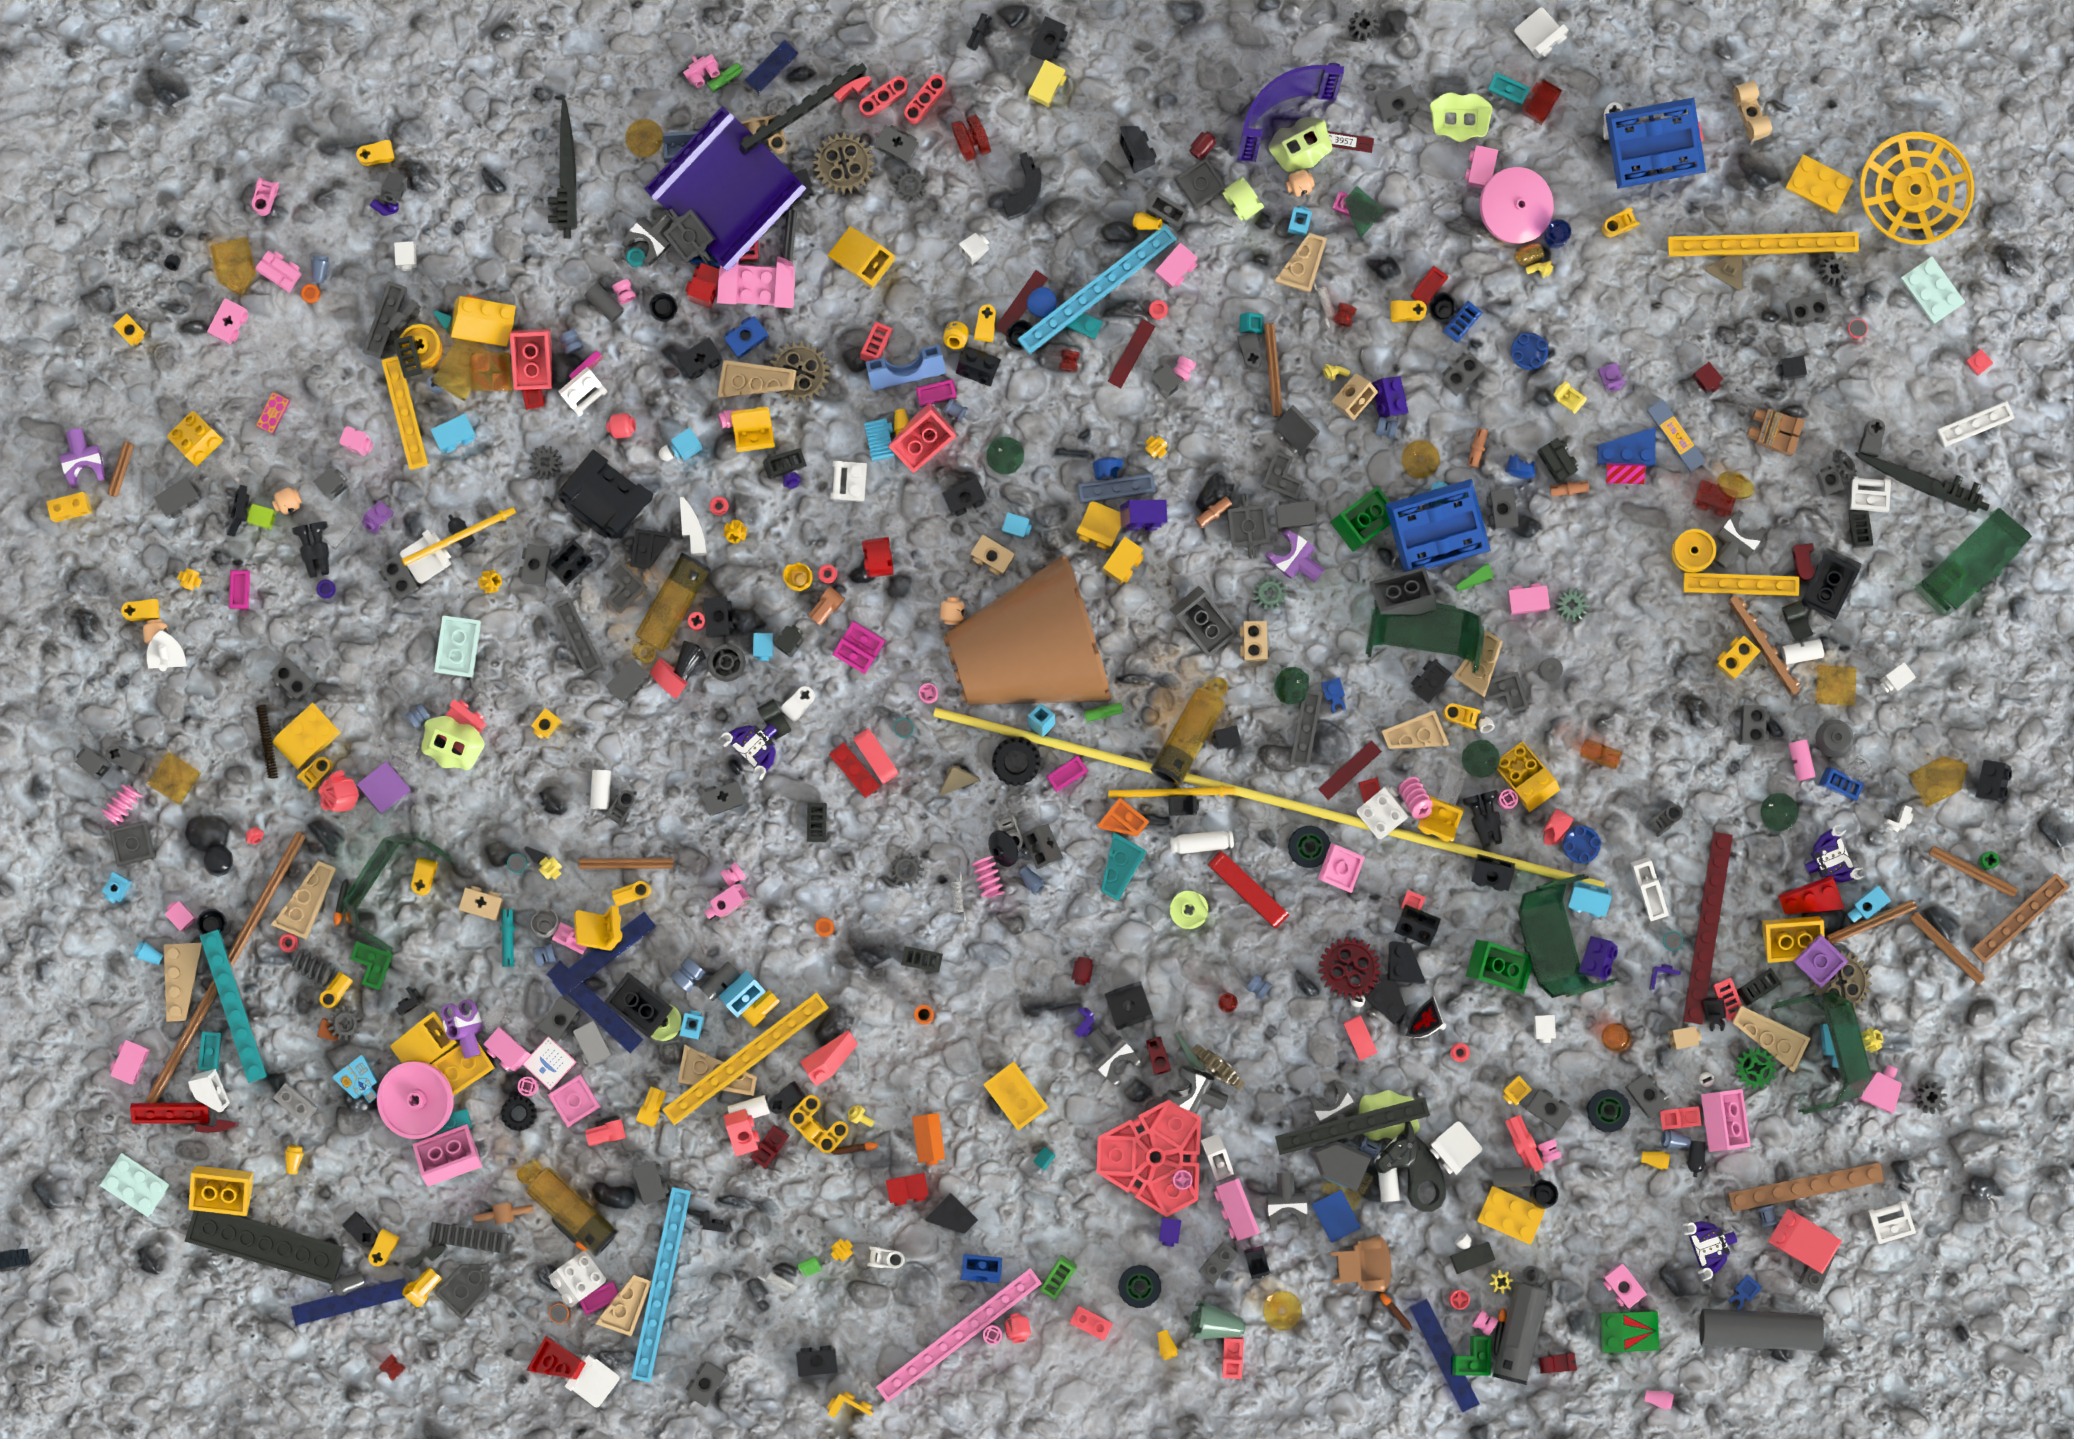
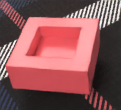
(1979, 362)
(1413, 900)

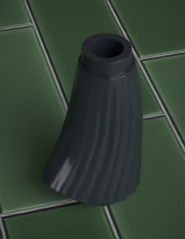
(688, 659)

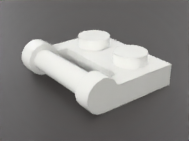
(579, 387)
(855, 481)
(1870, 500)
(1892, 1228)

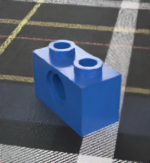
(741, 347)
(981, 1268)

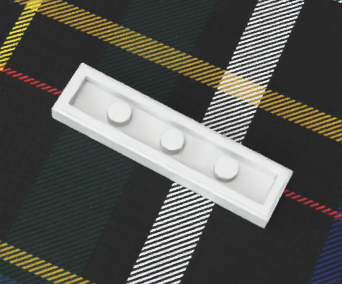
(1975, 424)

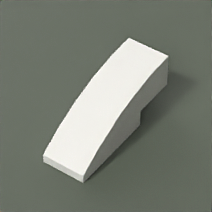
(692, 529)
(1649, 888)

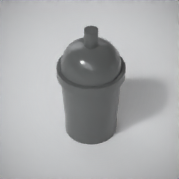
(1112, 175)
(347, 1284)

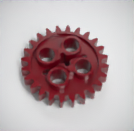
(1356, 952)

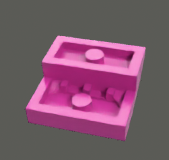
(859, 647)

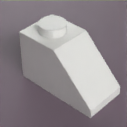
(974, 247)
(209, 1090)
(1217, 1157)

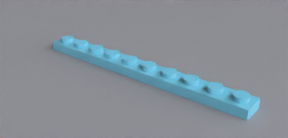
(1097, 289)
(661, 1284)

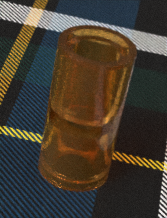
(1600, 754)

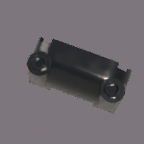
(603, 497)

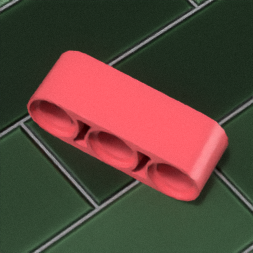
(926, 90)
(878, 105)
(875, 755)

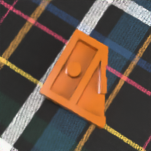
(1123, 819)

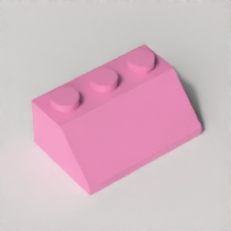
(1725, 1120)
(447, 1155)
(1236, 1210)

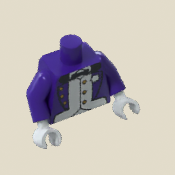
(753, 746)
(1832, 858)
(1709, 1246)

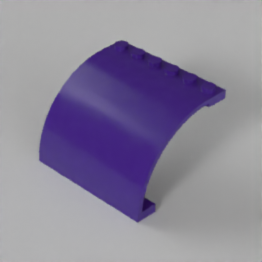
(1302, 81)
(728, 190)

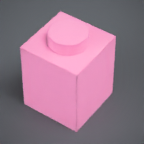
(180, 915)

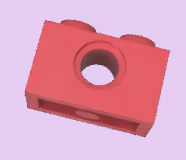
(741, 1133)
(1091, 1323)

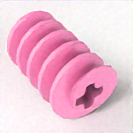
(1415, 798)
(121, 803)
(987, 877)

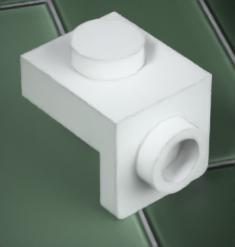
(1904, 818)

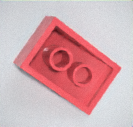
(531, 359)
(922, 438)
(1804, 1241)

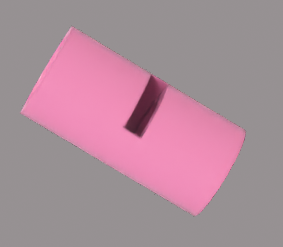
(1802, 760)

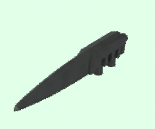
(566, 194)
(1947, 491)

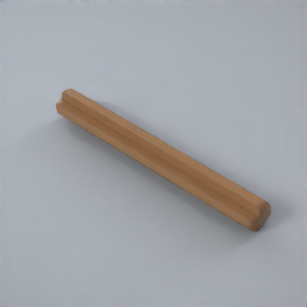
(1273, 370)
(626, 863)
(1973, 871)
(1871, 922)
(1947, 947)

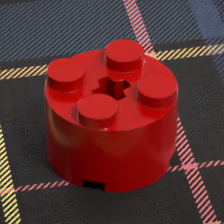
(877, 557)

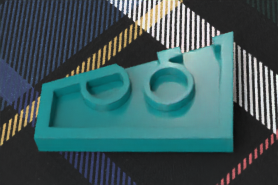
(1121, 866)

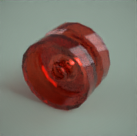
(972, 137)

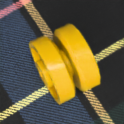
(432, 349)
(1682, 554)

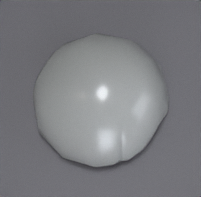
(544, 923)

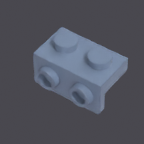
(674, 142)

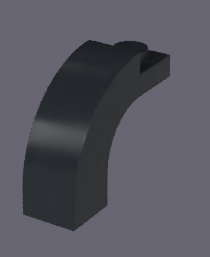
(1023, 201)

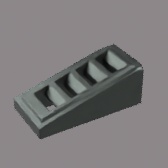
(409, 339)
(774, 459)
(1869, 538)
(810, 806)
(920, 966)
(1748, 993)

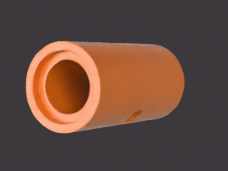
(920, 1008)

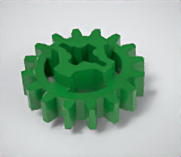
(1758, 1077)

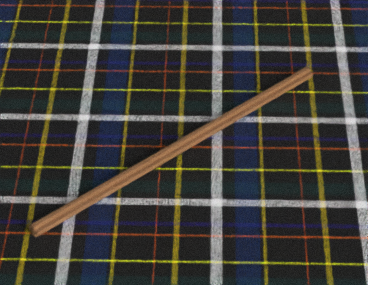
(233, 954)

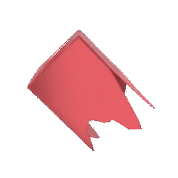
(1556, 827)

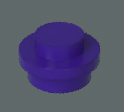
(791, 480)
(326, 589)

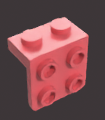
(461, 714)

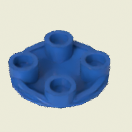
(1529, 351)
(1581, 844)

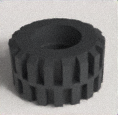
(1004, 773)

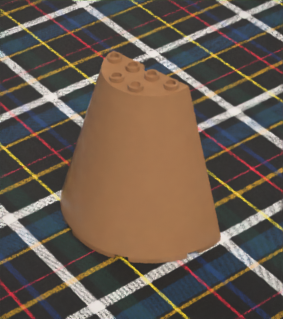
(1030, 645)

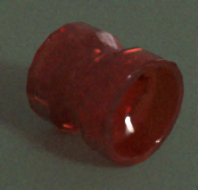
(1344, 315)
(1069, 361)
(1227, 1003)
(392, 1367)

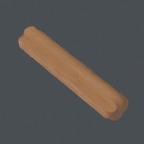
(120, 469)

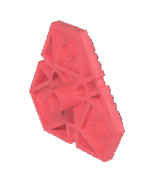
(1125, 1156)

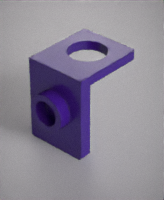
(1663, 969)

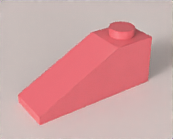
(828, 1059)

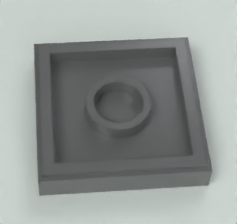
(1200, 183)
(132, 843)

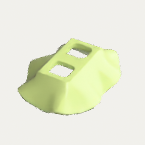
(1461, 105)
(1308, 155)
(453, 732)
(1382, 1100)

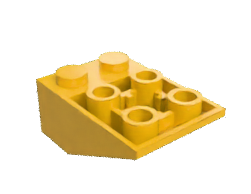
(862, 257)
(1527, 776)
(424, 1041)

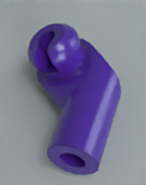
(384, 209)

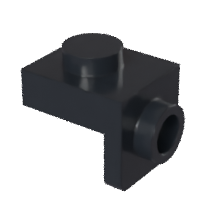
(1183, 805)
(1257, 1262)

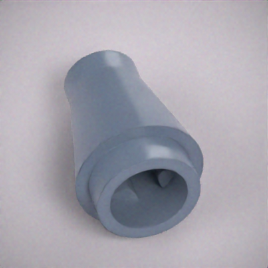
(319, 268)
(1031, 880)
(1672, 1139)

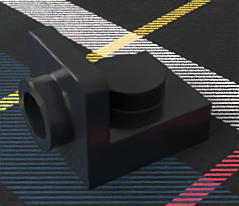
(408, 1004)
(716, 1225)

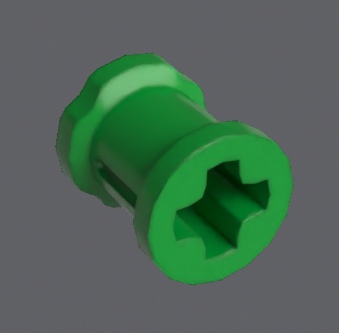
(1984, 864)

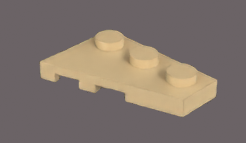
(1303, 265)
(1416, 733)
(626, 1306)

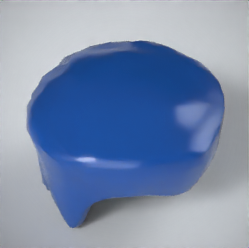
(1041, 302)
(1107, 467)
(1520, 468)

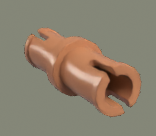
(1477, 447)
(1569, 488)
(1213, 512)

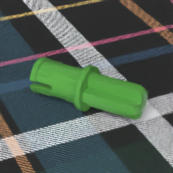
(725, 77)
(1103, 712)

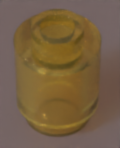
(1528, 254)

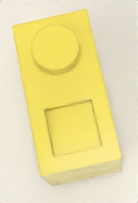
(1047, 83)

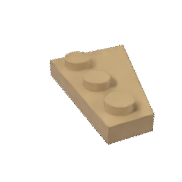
(1480, 679)

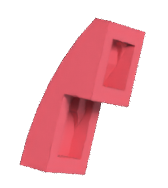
(857, 86)
(667, 679)
(1360, 1037)
(1681, 1118)
(1233, 1358)

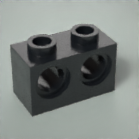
(569, 562)
(1417, 925)

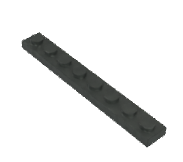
(795, 112)
(1352, 1126)

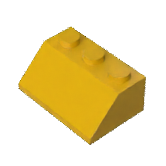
(482, 321)
(1789, 937)
(220, 1190)

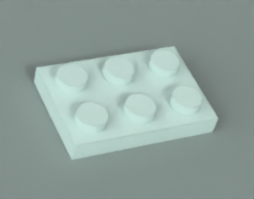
(1932, 290)
(457, 646)
(135, 1185)

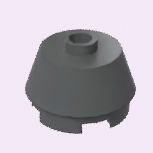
(726, 662)
(1834, 738)

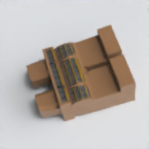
(1776, 431)

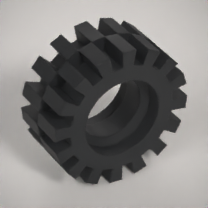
(530, 1113)

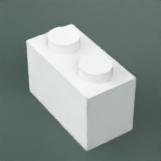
(1896, 679)

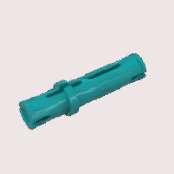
(507, 938)

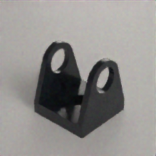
(1134, 993)

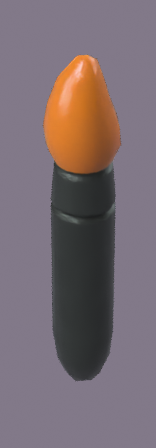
(339, 908)
(568, 1235)
(1499, 1330)

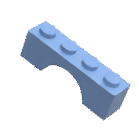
(926, 365)

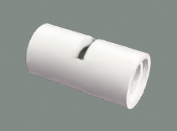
(1802, 652)
(600, 789)
(755, 1106)
(1389, 1186)

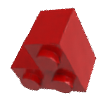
(703, 285)
(907, 1188)

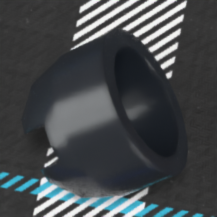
(172, 262)

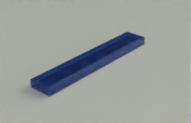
(599, 957)
(600, 1012)
(350, 1302)
(1443, 1355)

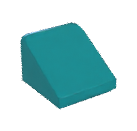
(444, 319)
(1251, 323)
(1044, 1158)

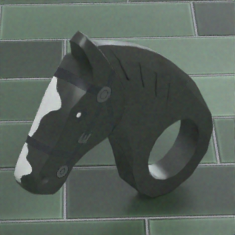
(1412, 1153)

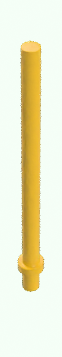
(501, 516)
(1172, 792)

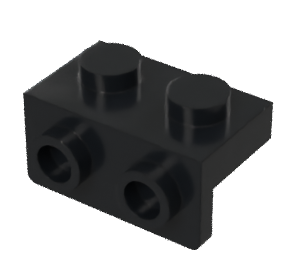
(978, 366)
(1431, 680)
(1994, 781)

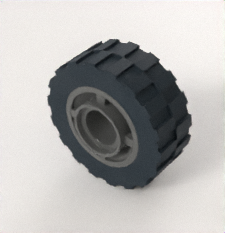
(13, 1259)

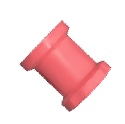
(693, 616)

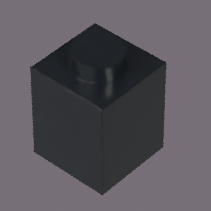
(1791, 368)
(1226, 738)

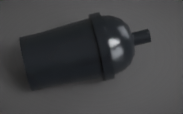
(456, 525)
(1696, 1157)

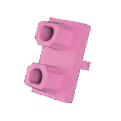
(701, 68)
(566, 936)

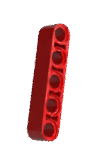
(1248, 889)

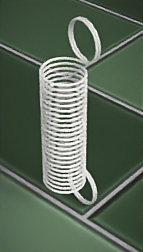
(1327, 304)
(959, 897)
(775, 1277)

